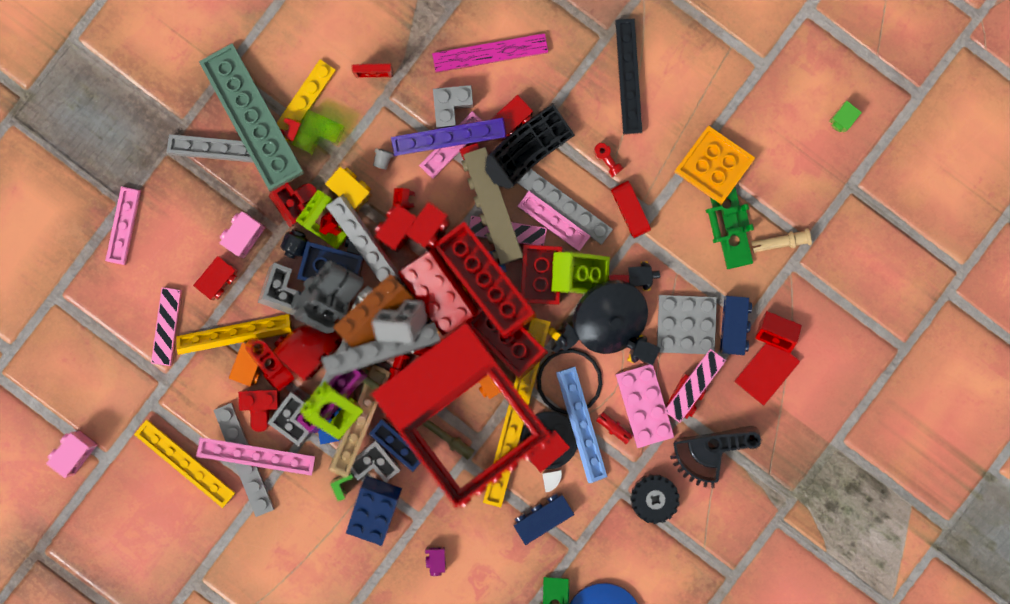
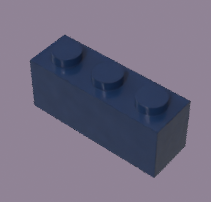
(735, 325)
(395, 444)
(543, 518)

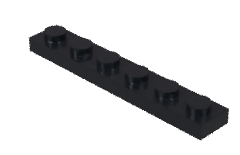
(628, 76)

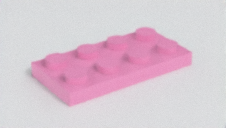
(644, 405)

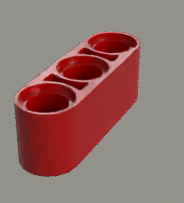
(630, 209)

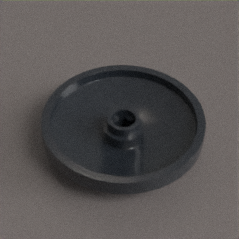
(610, 316)

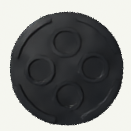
(563, 427)

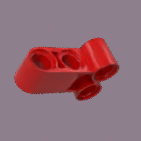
(275, 373)

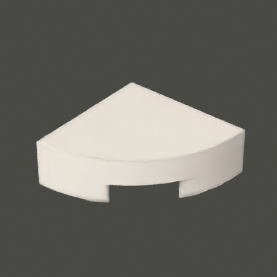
(551, 480)

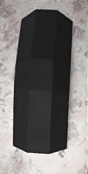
(527, 147)

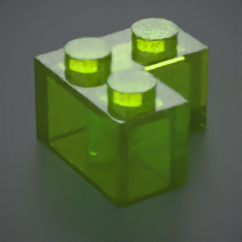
(316, 127)

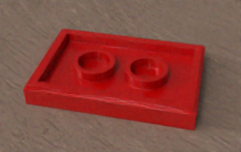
(766, 372)

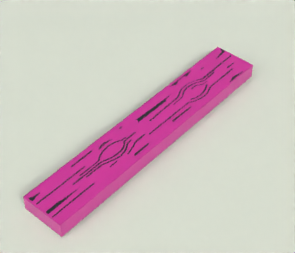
(490, 53)

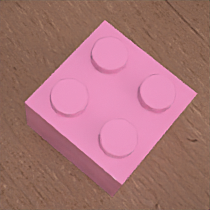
(242, 234)
(71, 454)

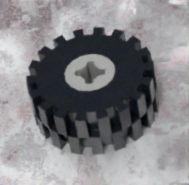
(647, 492)

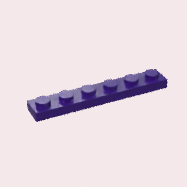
(449, 136)

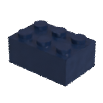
(317, 256)
(373, 510)

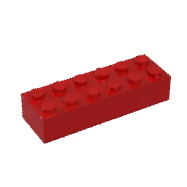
(485, 280)

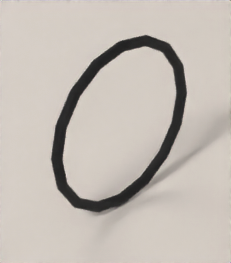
(561, 352)

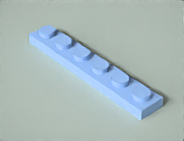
(581, 424)

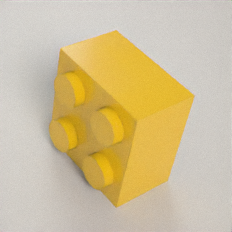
(344, 183)

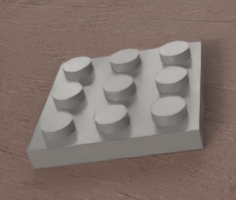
(686, 324)

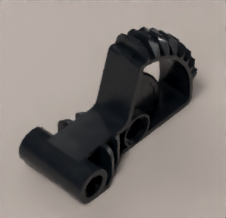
(711, 457)

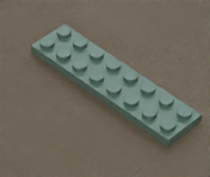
(251, 117)

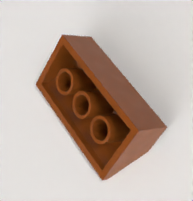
(357, 325)

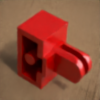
(291, 202)
(259, 404)

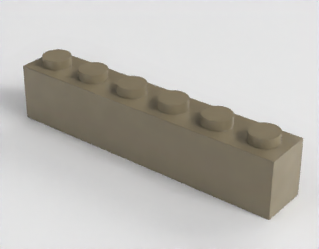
(493, 208)

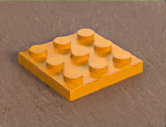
(714, 165)

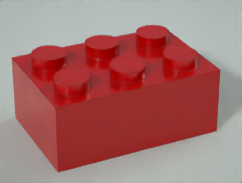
(428, 226)
(395, 227)
(538, 274)

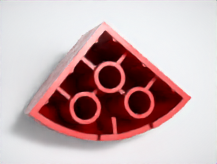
(305, 348)

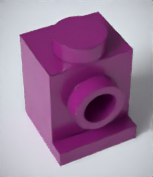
(436, 560)

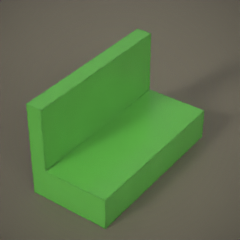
(338, 488)

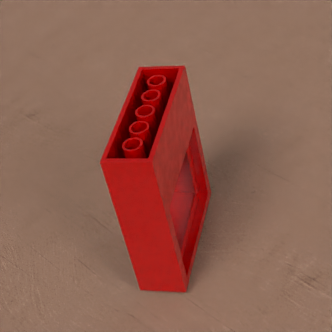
(437, 381)

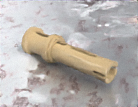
(791, 239)

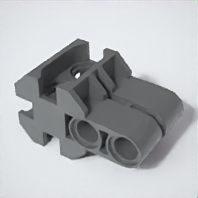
(326, 297)

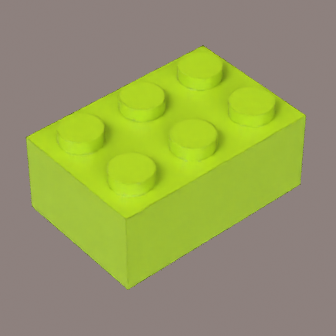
(578, 271)

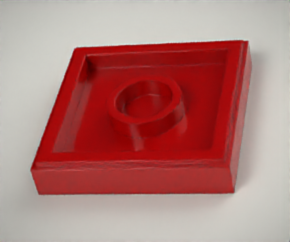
(372, 70)

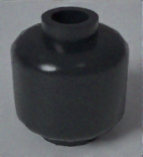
(294, 243)

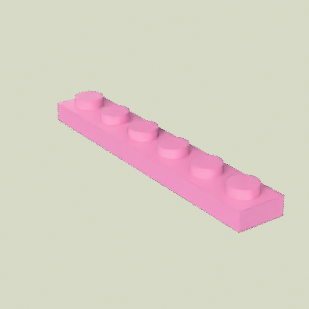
(255, 456)

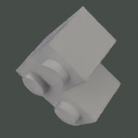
(449, 99)
(274, 290)
(401, 324)
(285, 419)
(375, 458)

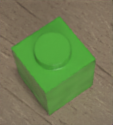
(844, 117)

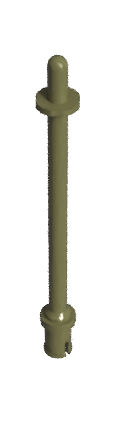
(454, 443)

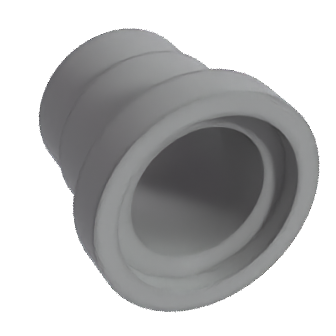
(382, 158)

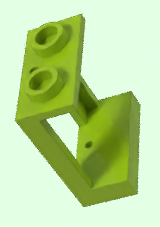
(312, 212)
(342, 421)

